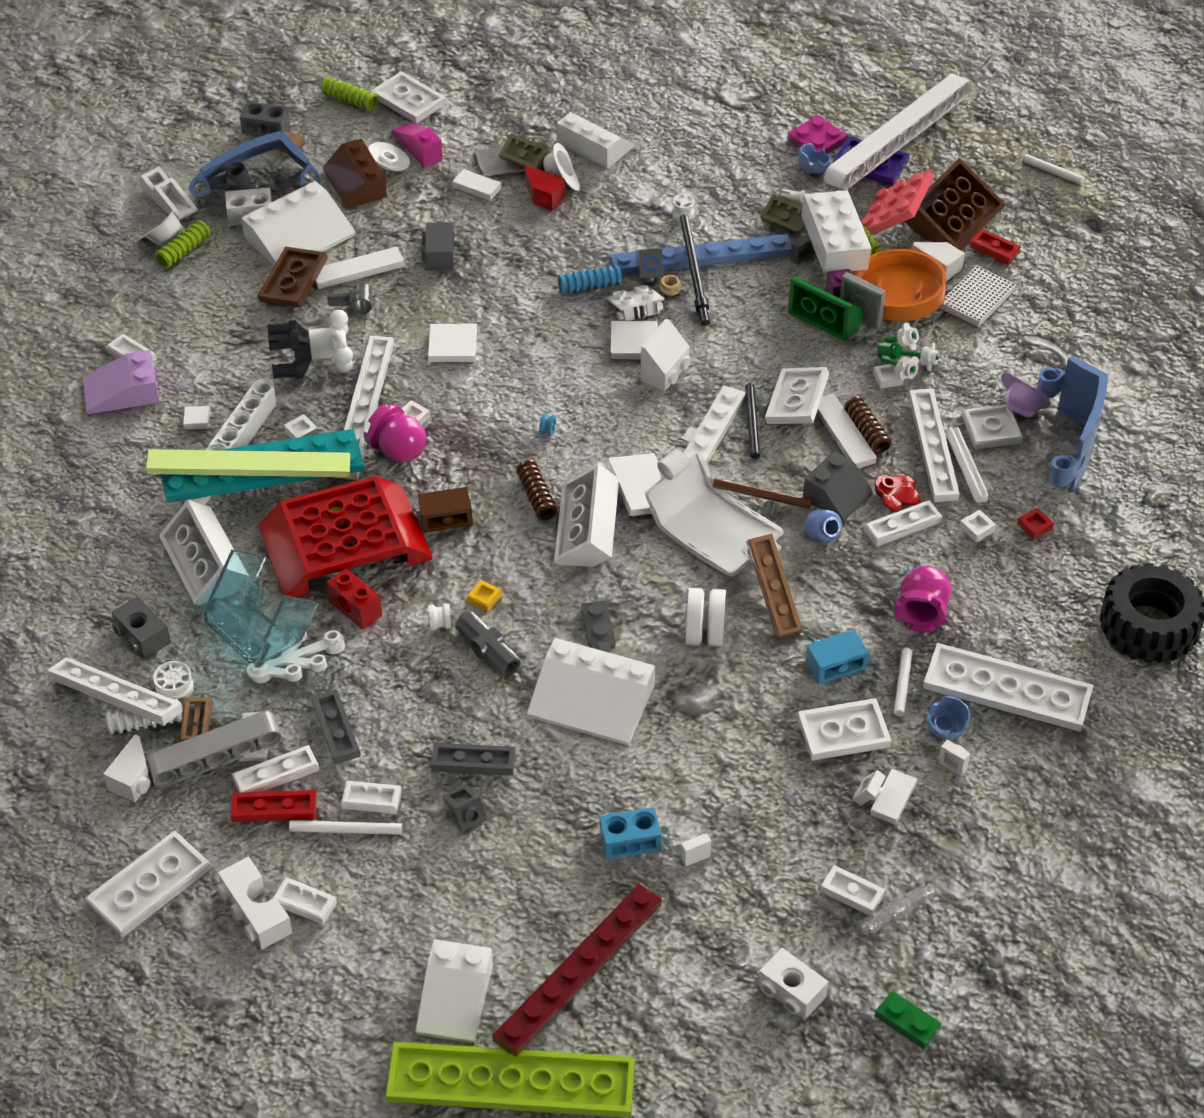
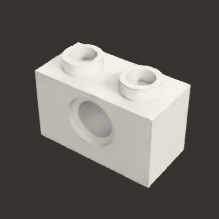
(787, 969)

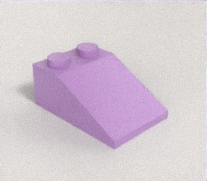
(122, 384)

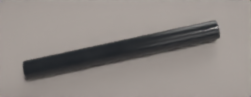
(752, 421)

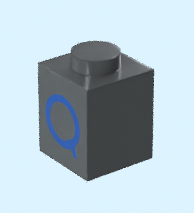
(649, 264)

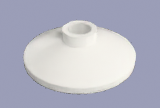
(389, 156)

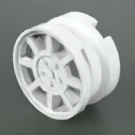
(173, 681)

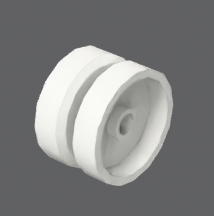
(705, 617)

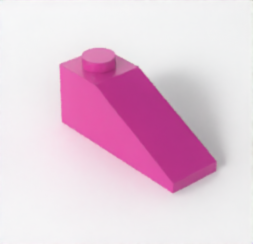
(420, 142)

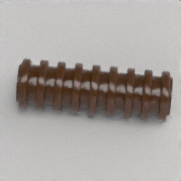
(867, 425)
(536, 490)

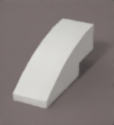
(167, 193)

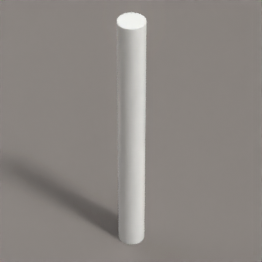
(345, 827)

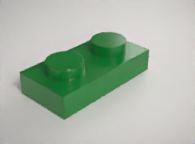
(908, 1019)

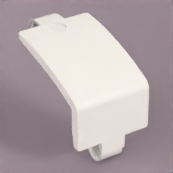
(704, 517)

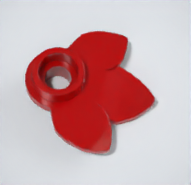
(897, 491)

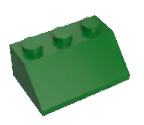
(823, 309)

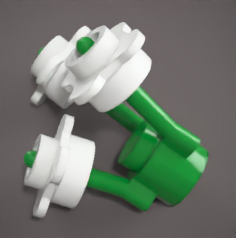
(907, 336)

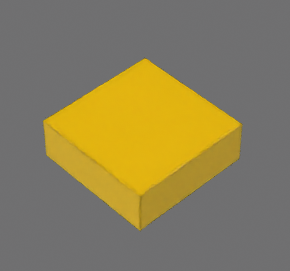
(484, 596)

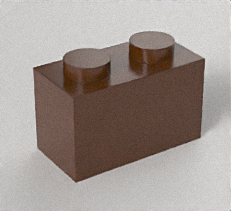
(445, 509)

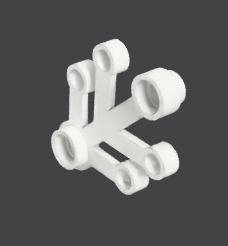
(295, 659)

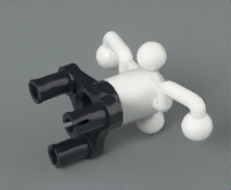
(311, 345)

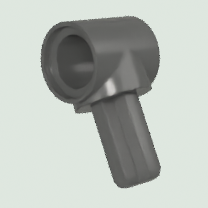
(235, 177)
(358, 299)

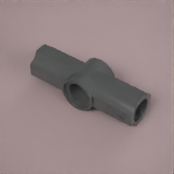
(487, 643)

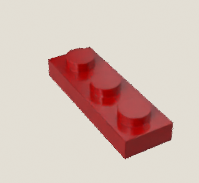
(273, 806)

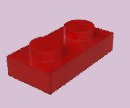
(995, 246)

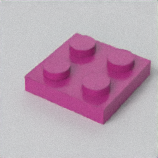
(819, 133)

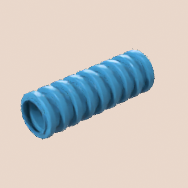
(589, 279)

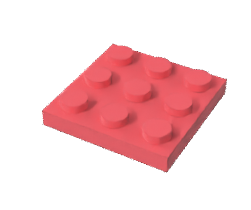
(897, 202)

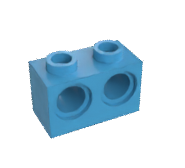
(631, 838)

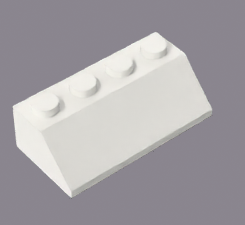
(587, 518)
(196, 548)

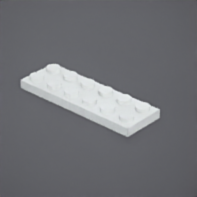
(1008, 687)

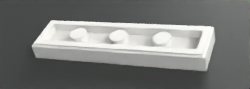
(359, 267)
(845, 432)

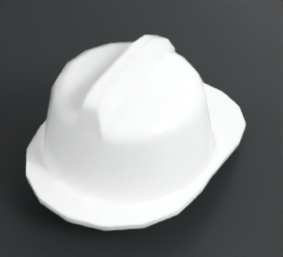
(559, 164)
(165, 231)

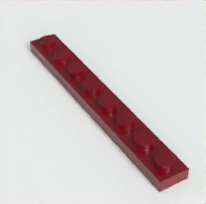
(576, 970)

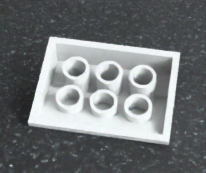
(298, 220)
(592, 691)

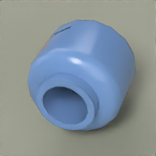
(823, 526)

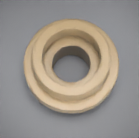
(670, 285)

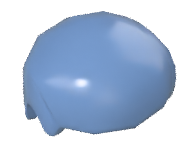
(812, 160)
(948, 718)

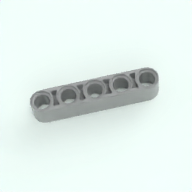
(213, 749)

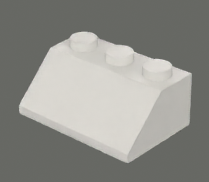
(591, 140)

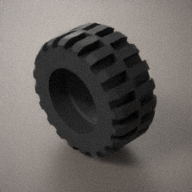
(1145, 636)

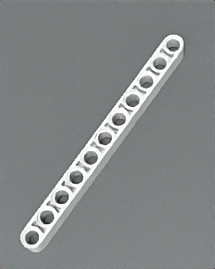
(897, 132)

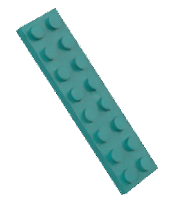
(197, 486)

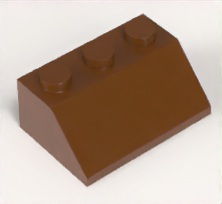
(355, 174)

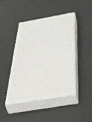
(148, 884)

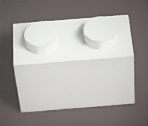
(664, 356)

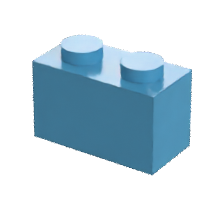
(836, 656)

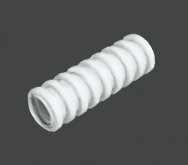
(126, 721)

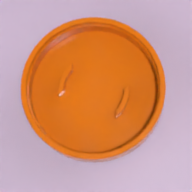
(911, 281)

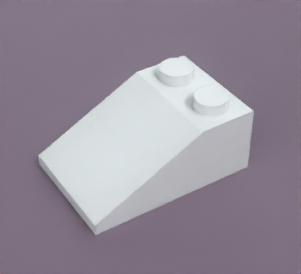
(454, 991)

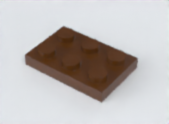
(292, 277)

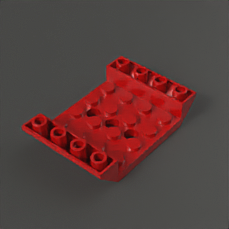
(307, 544)

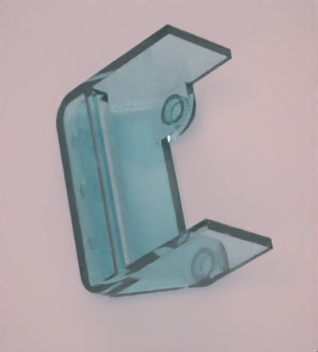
(235, 613)

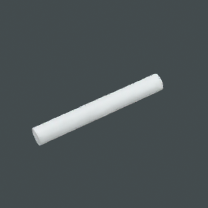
(1053, 169)
(903, 679)

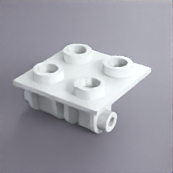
(629, 303)

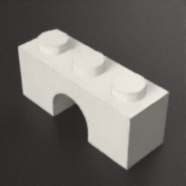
(263, 921)

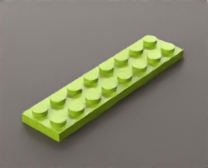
(521, 1083)

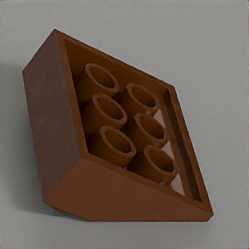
(955, 207)

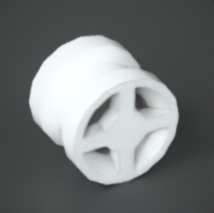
(683, 205)
(439, 617)

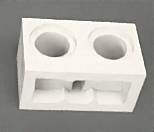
(244, 202)

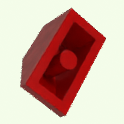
(544, 188)

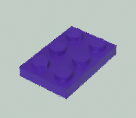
(886, 172)

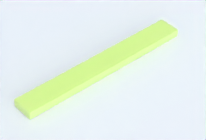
(248, 463)

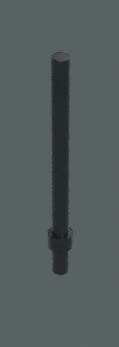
(701, 301)

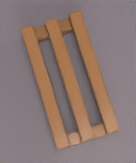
(186, 717)

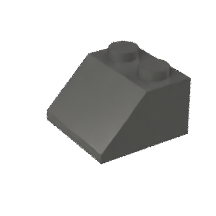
(836, 486)

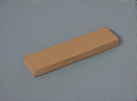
(774, 586)

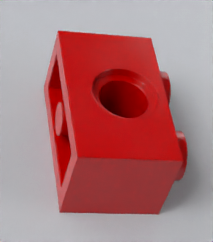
(354, 598)

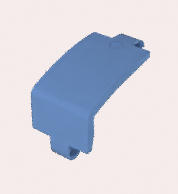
(251, 149)
(1082, 401)

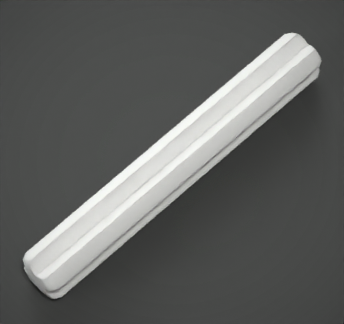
(967, 465)

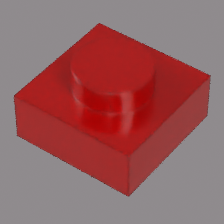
(1035, 523)

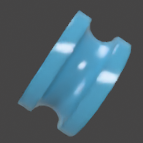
(547, 424)

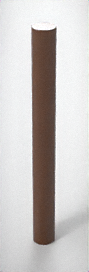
(762, 493)

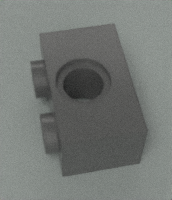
(140, 627)

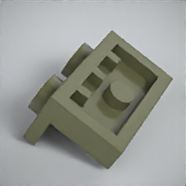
(523, 151)
(784, 214)

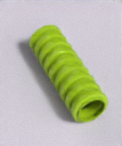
(349, 93)
(182, 244)

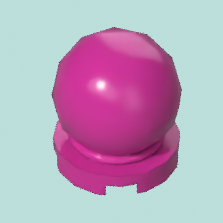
(396, 434)
(923, 598)

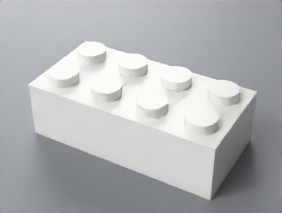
(836, 231)

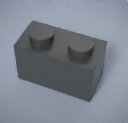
(439, 245)

